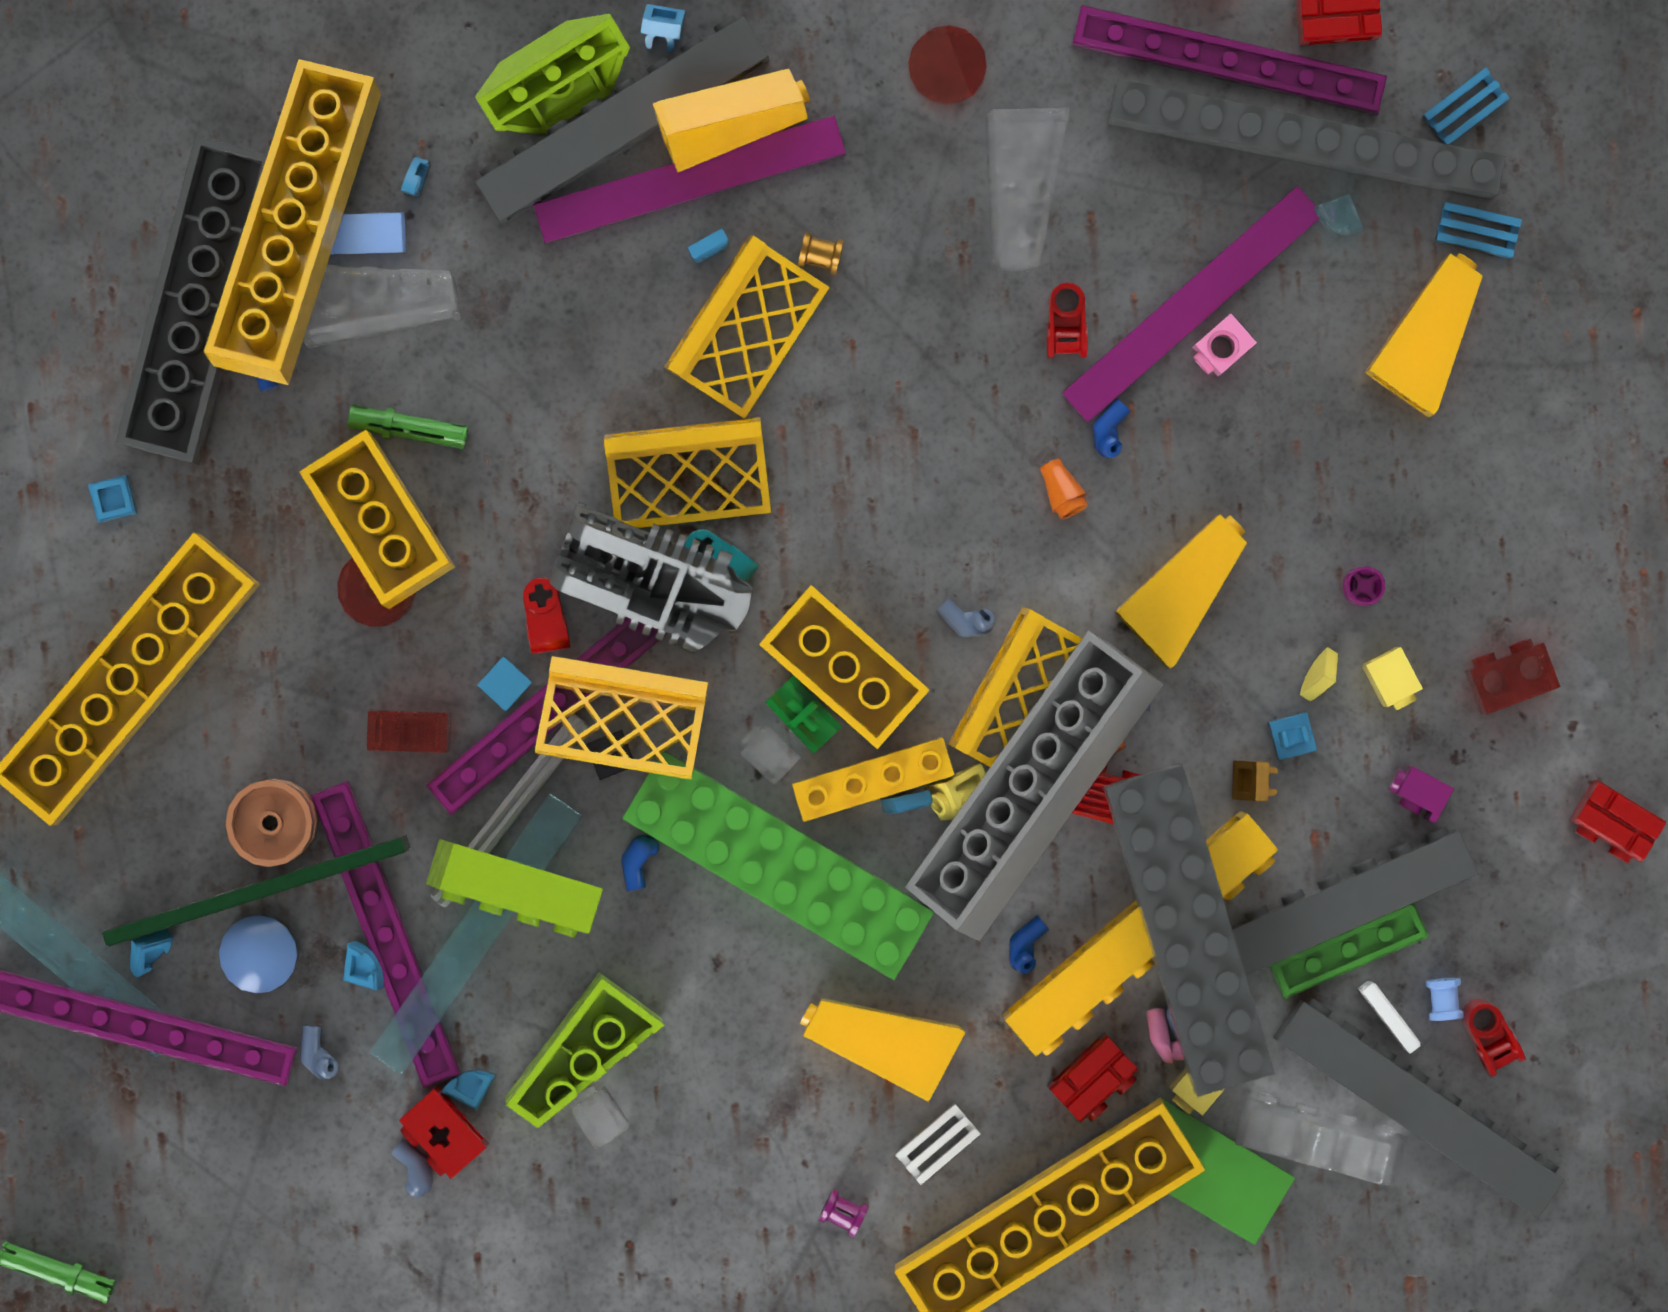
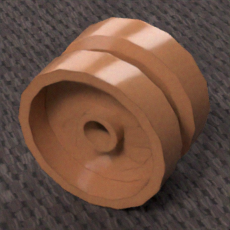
(295, 818)

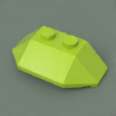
(554, 75)

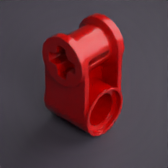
(1066, 324)
(545, 624)
(1494, 1042)

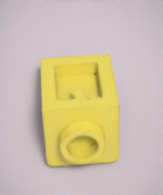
(952, 793)

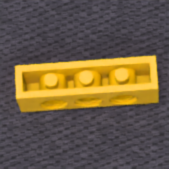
(873, 779)

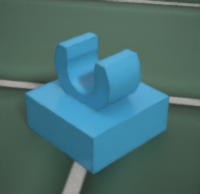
(664, 23)
(1292, 736)

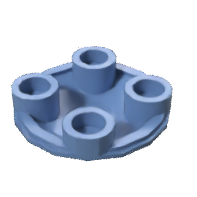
(258, 954)

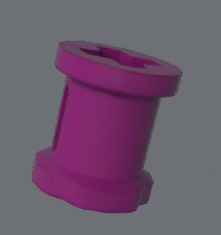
(855, 1211)

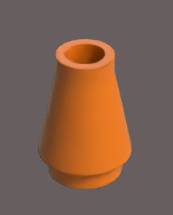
(1064, 492)

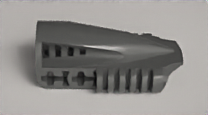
(656, 580)

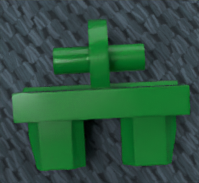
(803, 714)

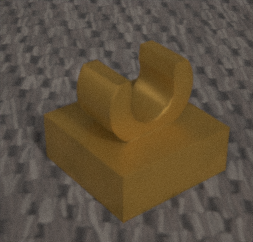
(1252, 780)

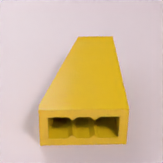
(729, 116)
(1426, 340)
(1180, 593)
(890, 1044)

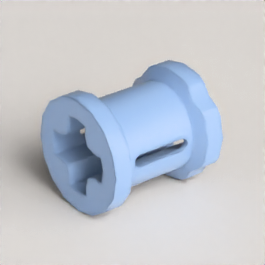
(1444, 999)

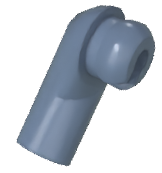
(967, 623)
(314, 1056)
(418, 1169)

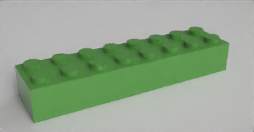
(781, 866)

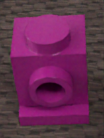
(1420, 792)

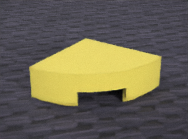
(1320, 675)

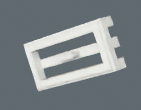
(1389, 1016)
(912, 1165)

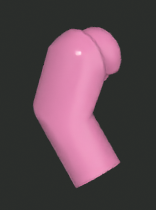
(1160, 1036)

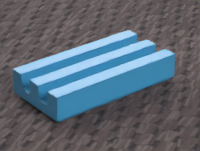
(1492, 87)
(1511, 236)

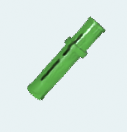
(408, 427)
(56, 1272)

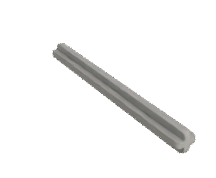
(519, 797)

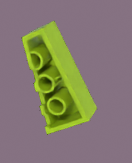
(514, 887)
(588, 1042)

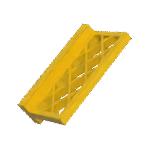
(717, 308)
(686, 439)
(1001, 676)
(628, 685)

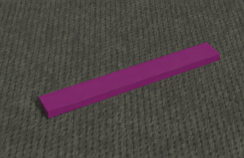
(1229, 60)
(667, 187)
(1191, 304)
(520, 729)
(381, 923)
(146, 1028)

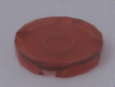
(955, 76)
(361, 602)

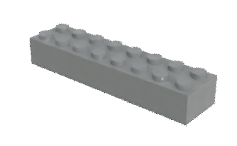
(1033, 786)

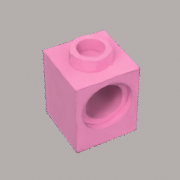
(1238, 337)

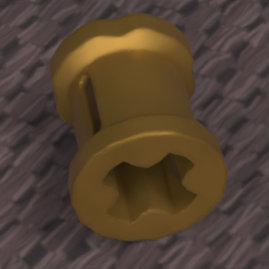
(820, 252)

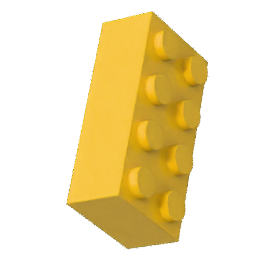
(377, 519)
(844, 667)

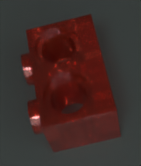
(1514, 685)
(409, 731)

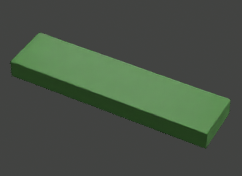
(1349, 950)

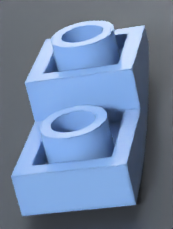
(371, 233)

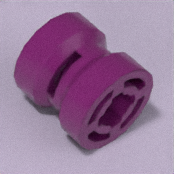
(1369, 583)

